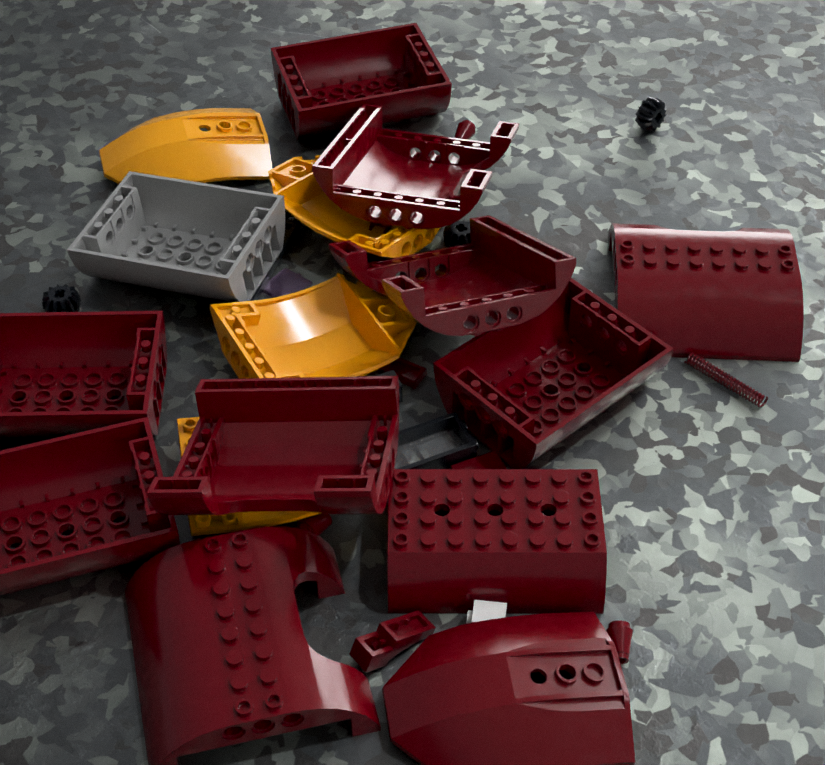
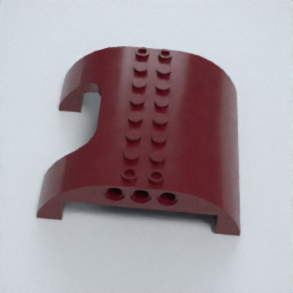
(387, 182)
(478, 285)
(711, 289)
(287, 447)
(227, 648)

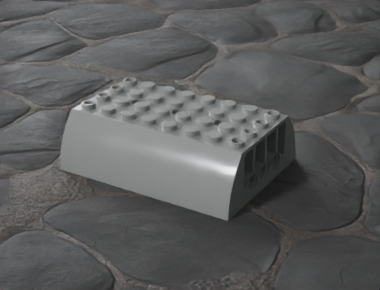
(161, 222)

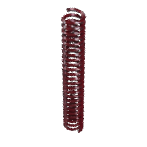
(726, 379)

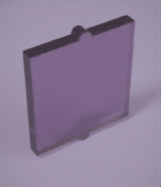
(286, 283)

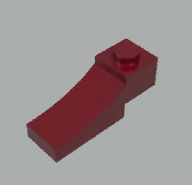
(389, 639)

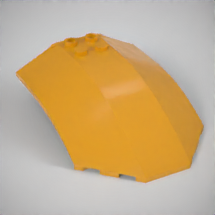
(313, 208)
(313, 332)

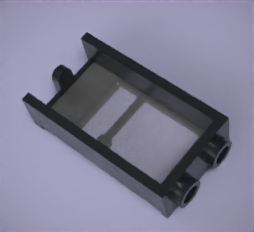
(435, 444)

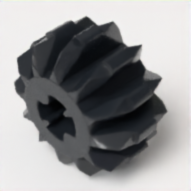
(651, 114)
(457, 234)
(61, 299)

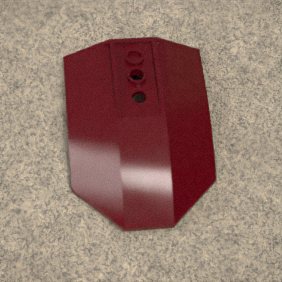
(474, 703)

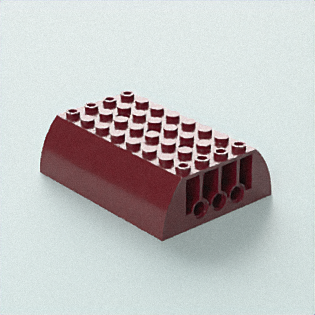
(332, 77)
(84, 359)
(503, 375)
(82, 487)
(509, 558)

